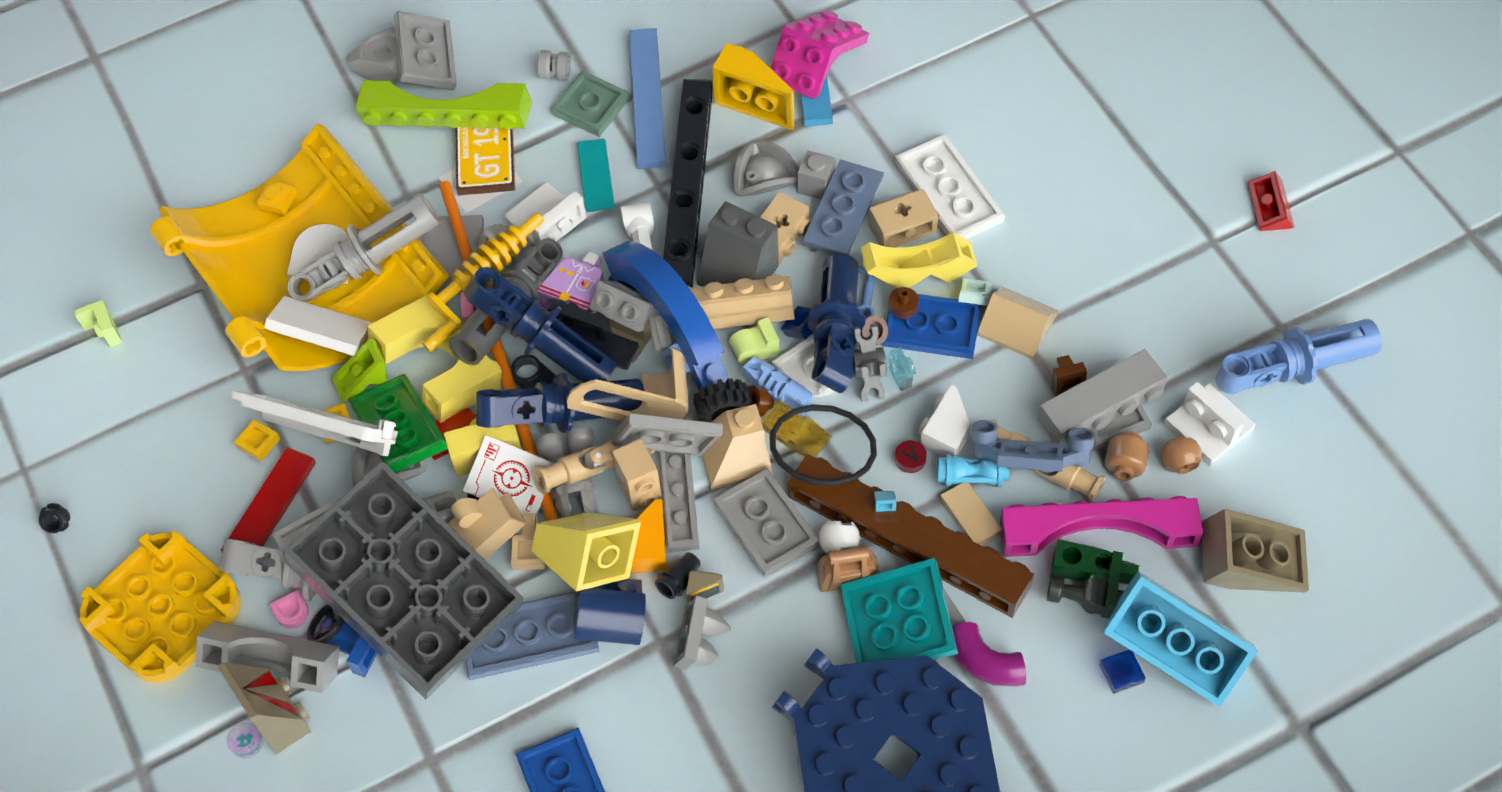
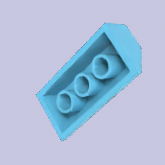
(1179, 639)

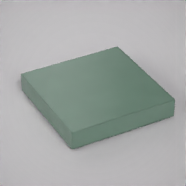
(590, 103)

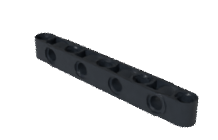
(688, 178)

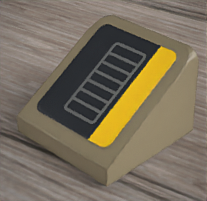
(704, 584)

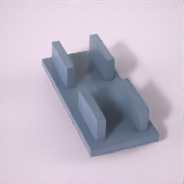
(843, 208)

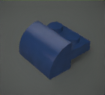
(611, 612)

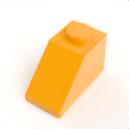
(651, 541)

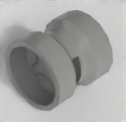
(554, 65)

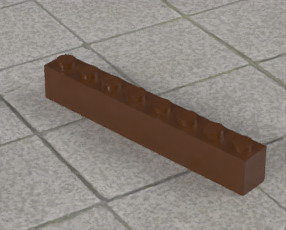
(915, 537)

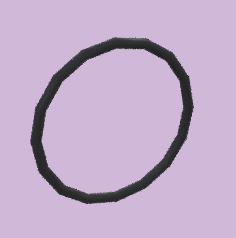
(827, 482)

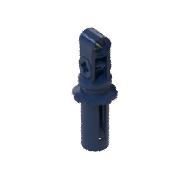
(834, 323)
(537, 326)
(546, 404)

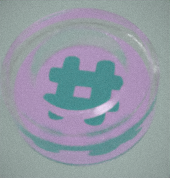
(244, 740)

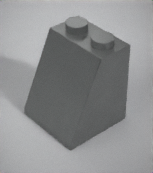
(738, 247)

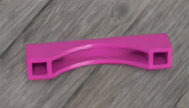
(1166, 522)

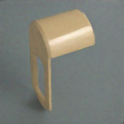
(663, 394)

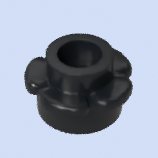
(49, 522)

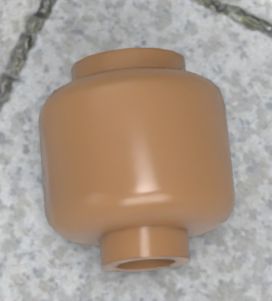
(1126, 455)

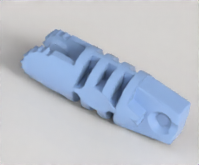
(779, 385)

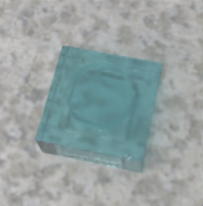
(901, 368)

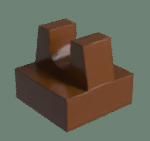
(1067, 375)

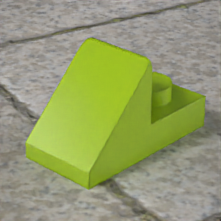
(359, 371)

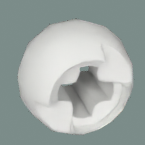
(838, 536)

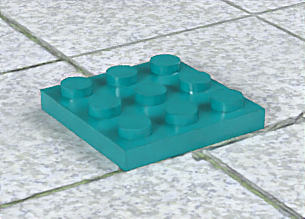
(899, 614)

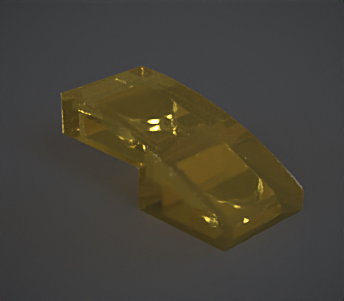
(796, 433)

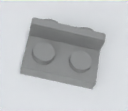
(622, 304)

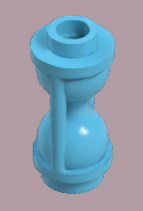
(970, 470)

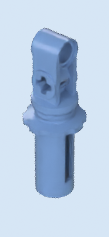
(1298, 356)

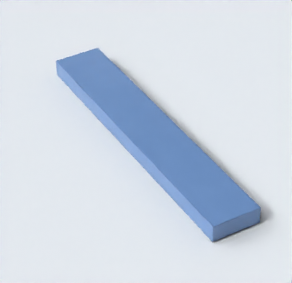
(647, 99)

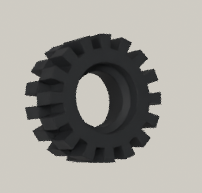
(719, 398)

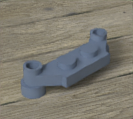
(1030, 454)

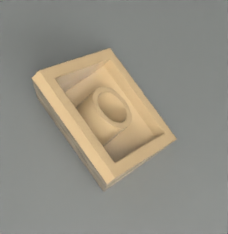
(1016, 322)

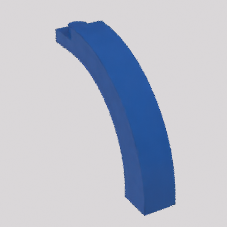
(676, 305)

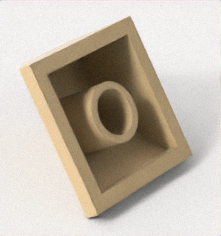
(740, 450)

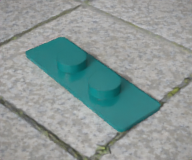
(595, 175)

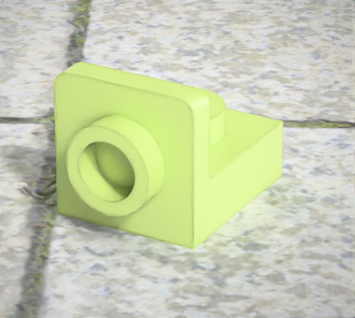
(99, 317)

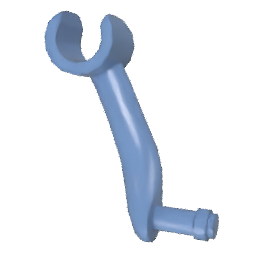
(868, 293)

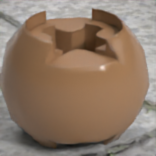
(1181, 454)

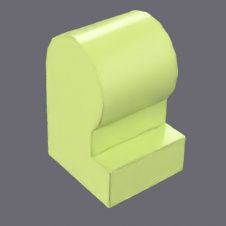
(755, 342)

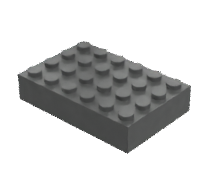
(403, 579)

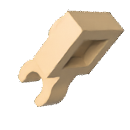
(521, 555)

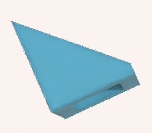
(885, 501)

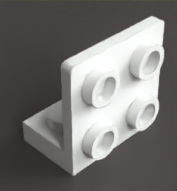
(559, 213)

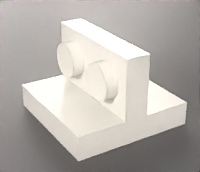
(1210, 421)

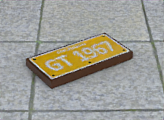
(484, 160)

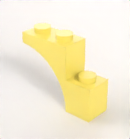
(906, 266)

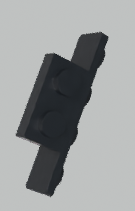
(597, 330)

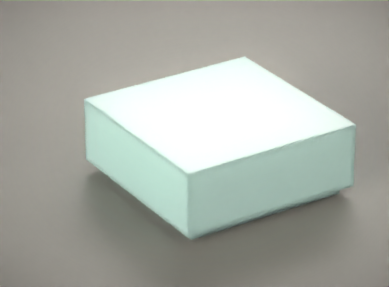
(975, 292)

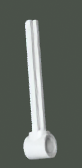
(639, 227)

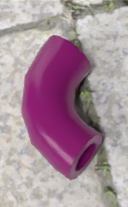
(985, 663)

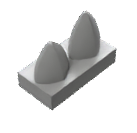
(698, 621)

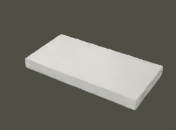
(951, 186)

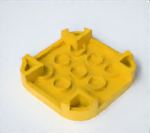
(158, 606)

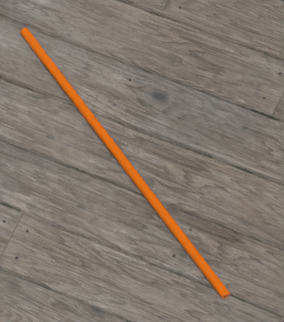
(497, 350)

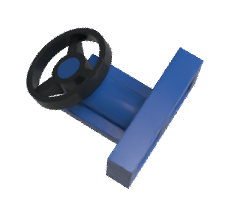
(341, 634)

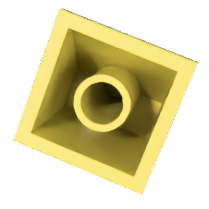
(587, 548)

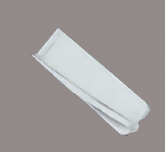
(322, 423)

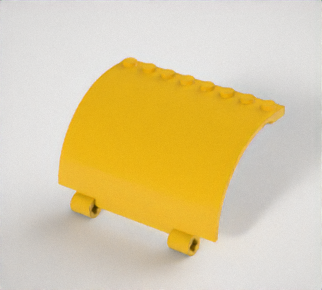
(249, 250)

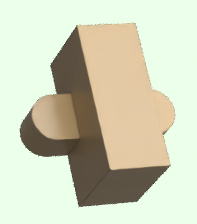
(486, 522)

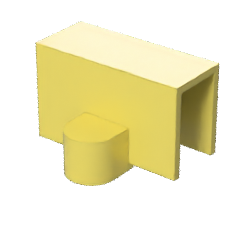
(466, 442)

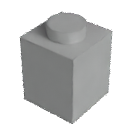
(815, 174)

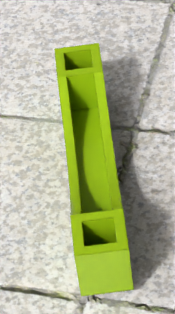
(496, 107)

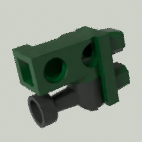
(1097, 569)

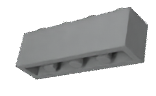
(1103, 397)

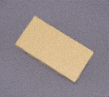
(971, 513)

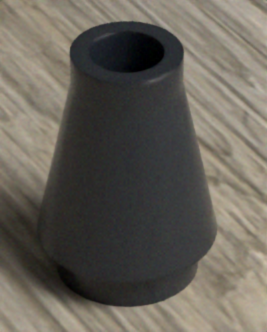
(674, 578)

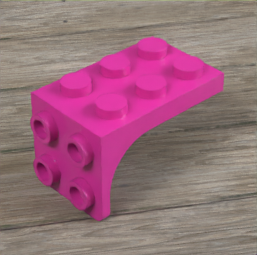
(811, 47)

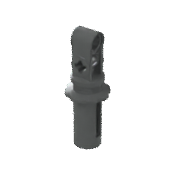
(528, 277)

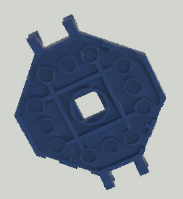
(902, 698)

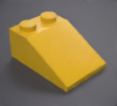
(751, 87)

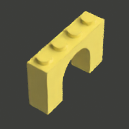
(453, 389)

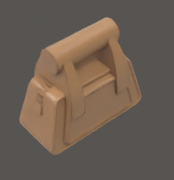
(845, 566)

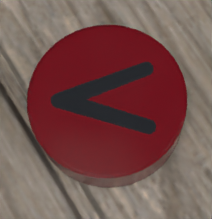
(910, 456)

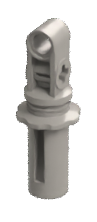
(357, 256)
(248, 558)

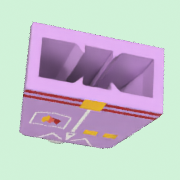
(572, 282)

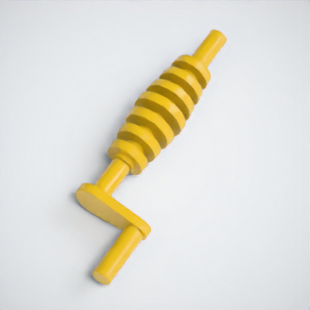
(492, 256)

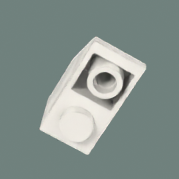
(948, 427)

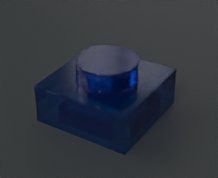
(798, 327)
(1122, 671)

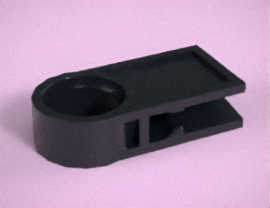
(542, 375)

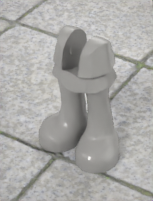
(551, 448)

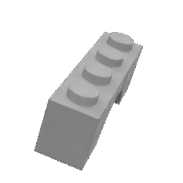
(304, 662)

